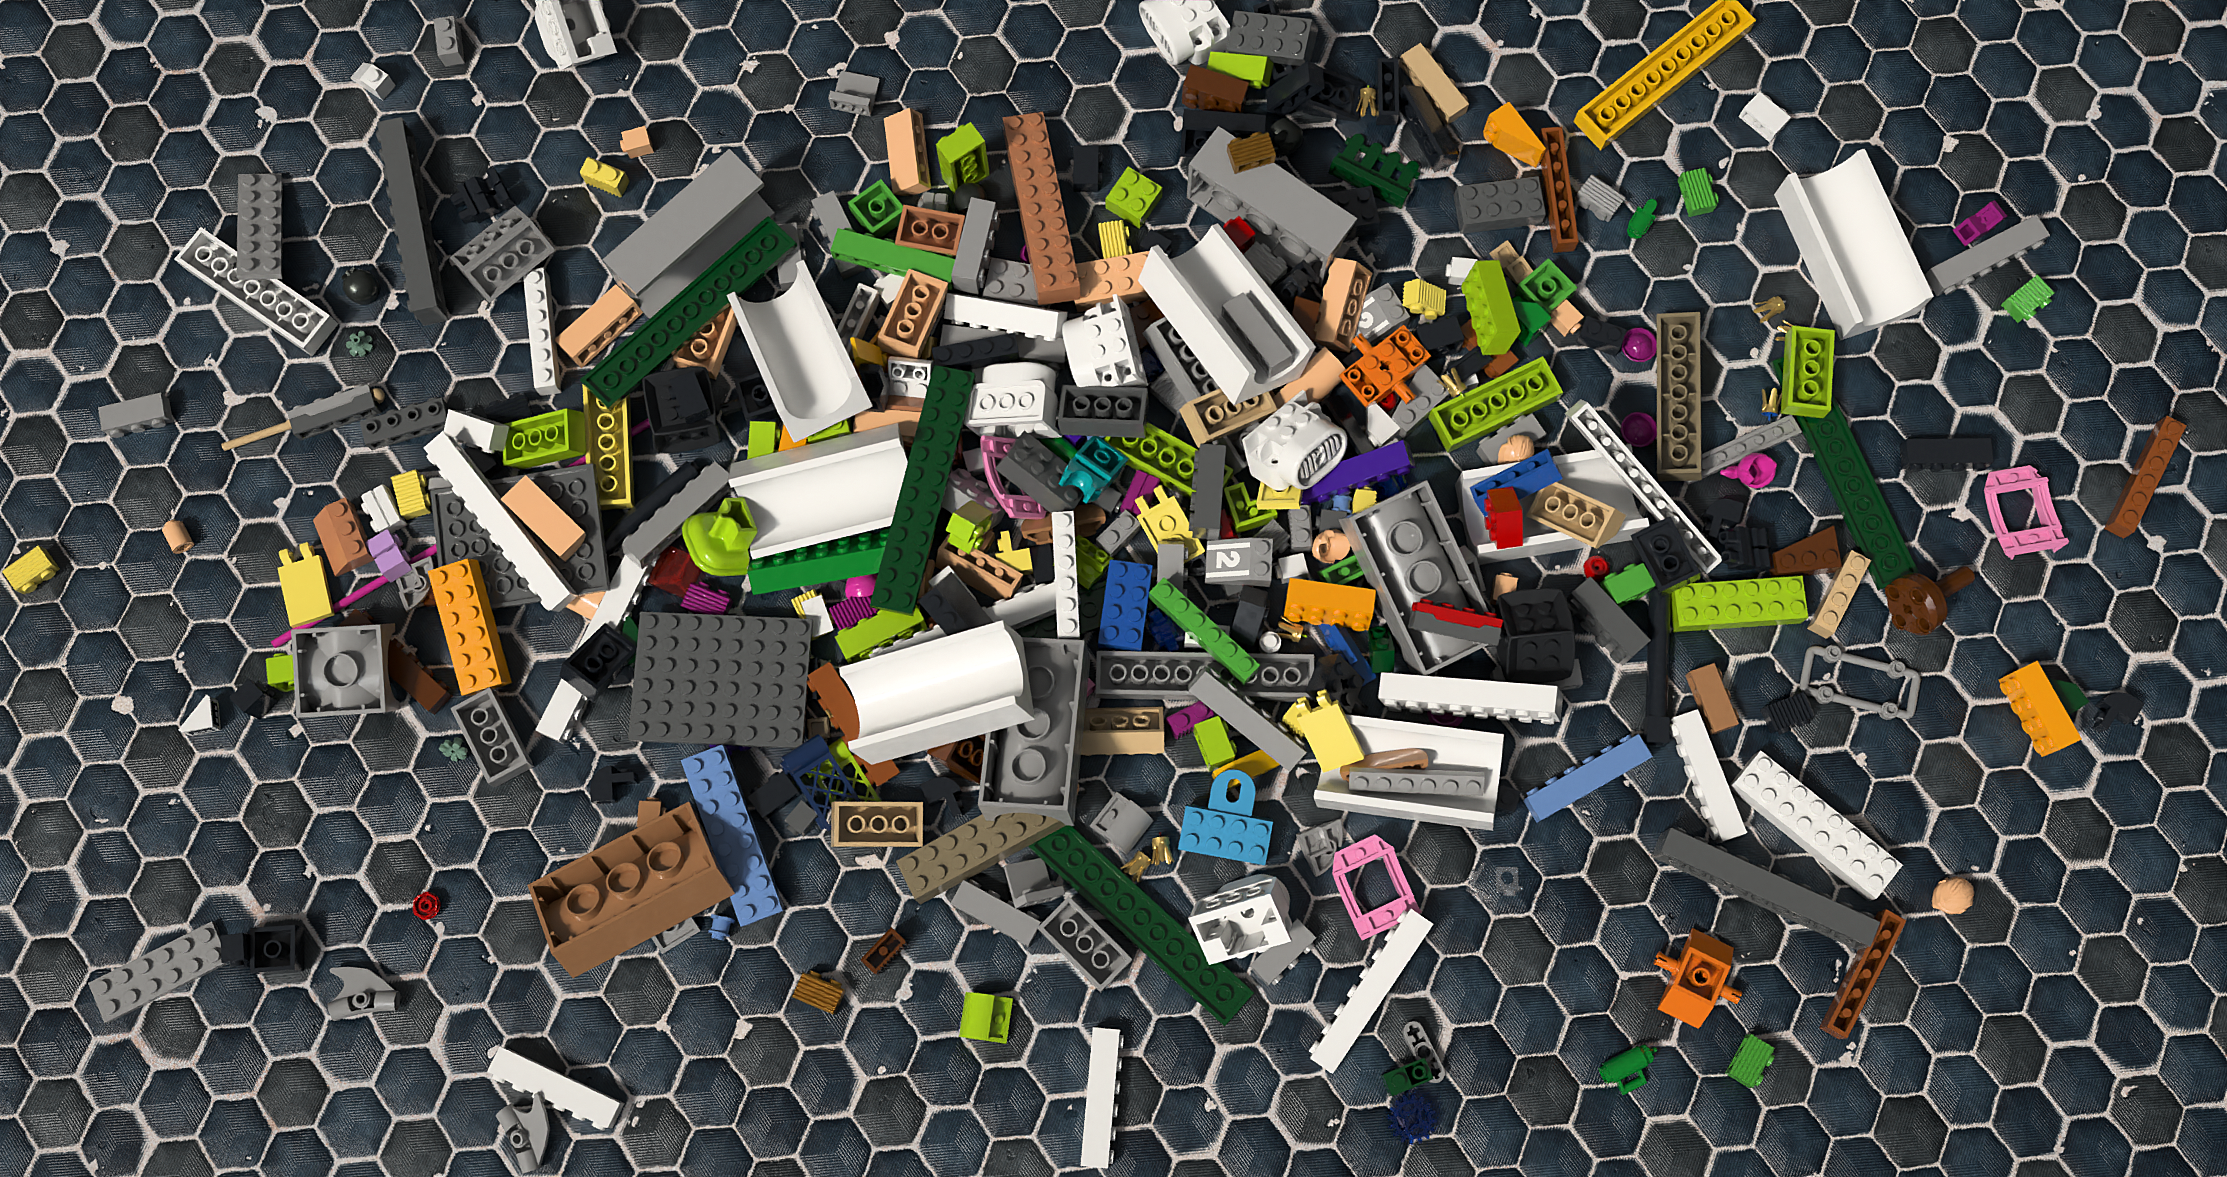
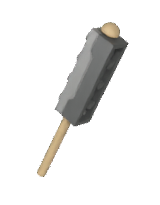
(322, 415)

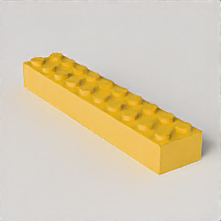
(1663, 71)

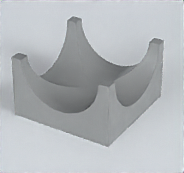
(342, 670)

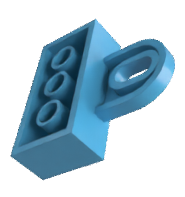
(1225, 826)

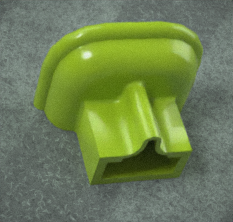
(721, 538)

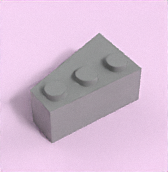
(1429, 395)

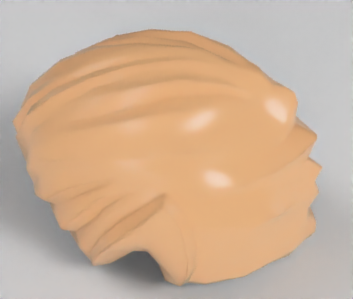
(1516, 450)
(1330, 546)
(1953, 895)

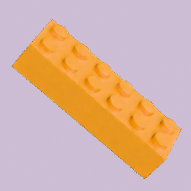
(469, 627)

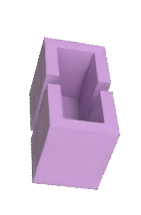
(389, 556)

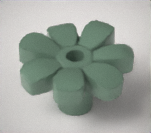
(359, 344)
(454, 749)

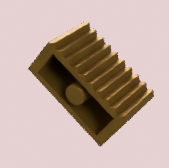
(1251, 152)
(819, 992)

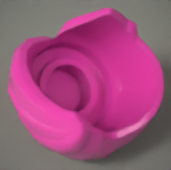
(1753, 470)
(860, 586)

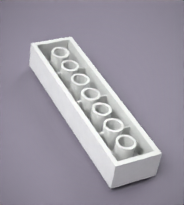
(263, 298)
(1471, 697)
(1815, 826)

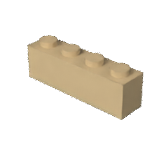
(1430, 75)
(1839, 594)

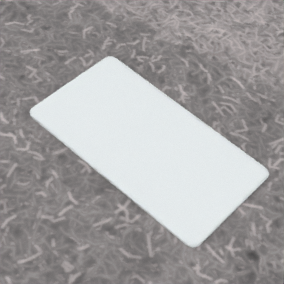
(816, 610)

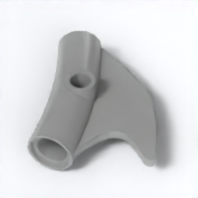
(362, 984)
(527, 1132)

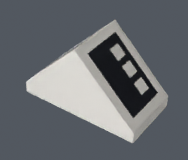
(203, 719)

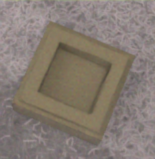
(819, 726)

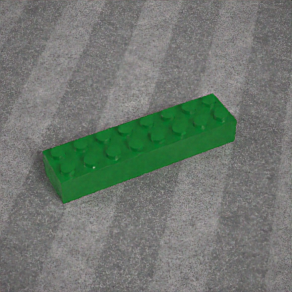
(818, 563)

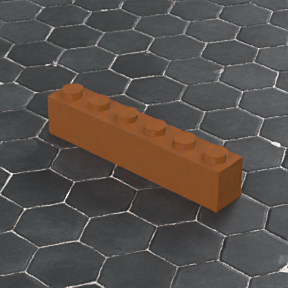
(1558, 191)
(2145, 477)
(845, 716)
(1862, 977)

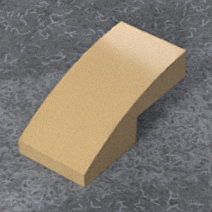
(1514, 266)

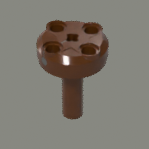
(1920, 603)

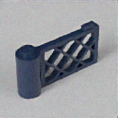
(804, 759)

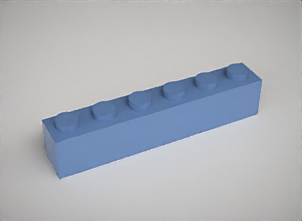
(1587, 778)

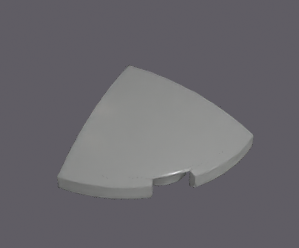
(415, 583)
(1320, 845)

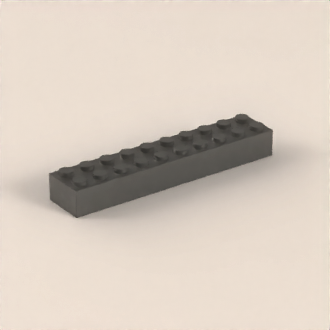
(412, 221)
(1765, 888)

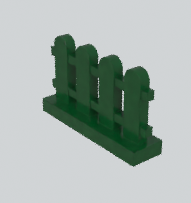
(1363, 175)

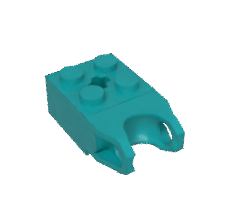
(1093, 468)

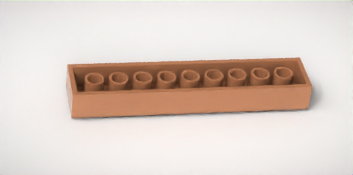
(1041, 209)

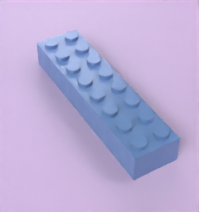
(733, 834)

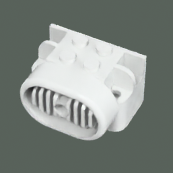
(1185, 28)
(574, 31)
(1104, 347)
(1014, 400)
(1294, 446)
(1242, 918)

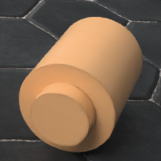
(177, 536)

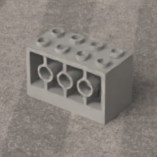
(502, 253)

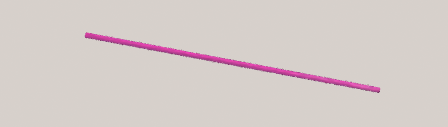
(426, 553)

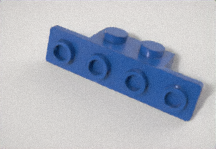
(1343, 644)

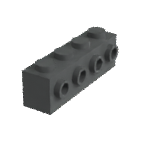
(404, 423)

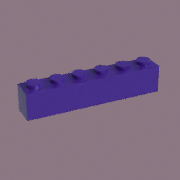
(1361, 471)

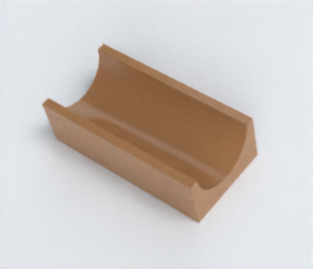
(629, 890)

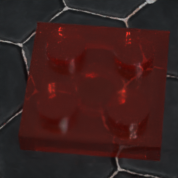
(674, 572)

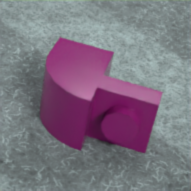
(1980, 223)

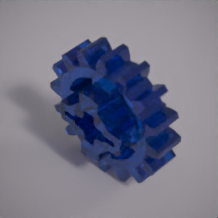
(1163, 630)
(1421, 1124)

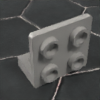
(854, 93)
(1031, 883)

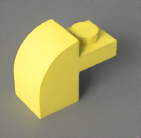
(1018, 560)

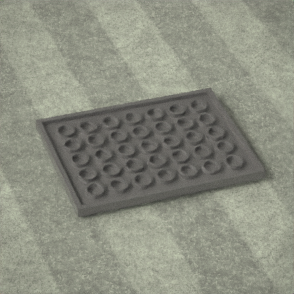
(572, 490)
(721, 680)

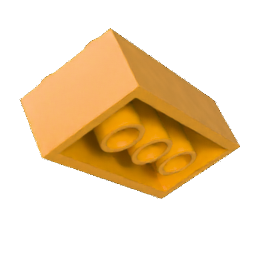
(1329, 604)
(2039, 709)

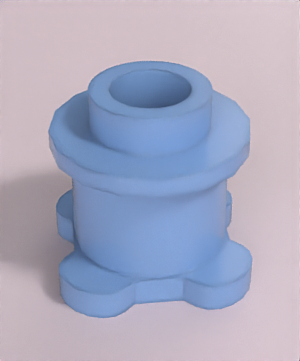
(1342, 503)
(720, 927)

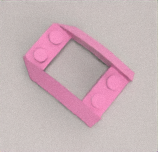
(1015, 505)
(2030, 540)
(1384, 916)

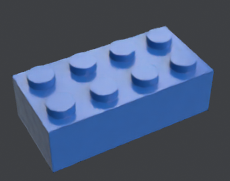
(1125, 606)

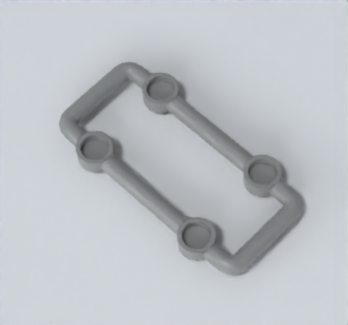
(1894, 670)

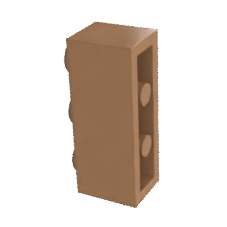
(1712, 699)

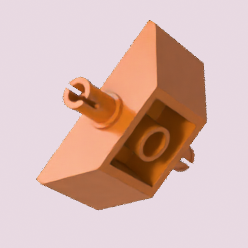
(1397, 353)
(1685, 996)

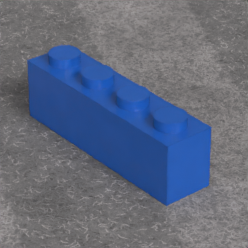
(1525, 478)

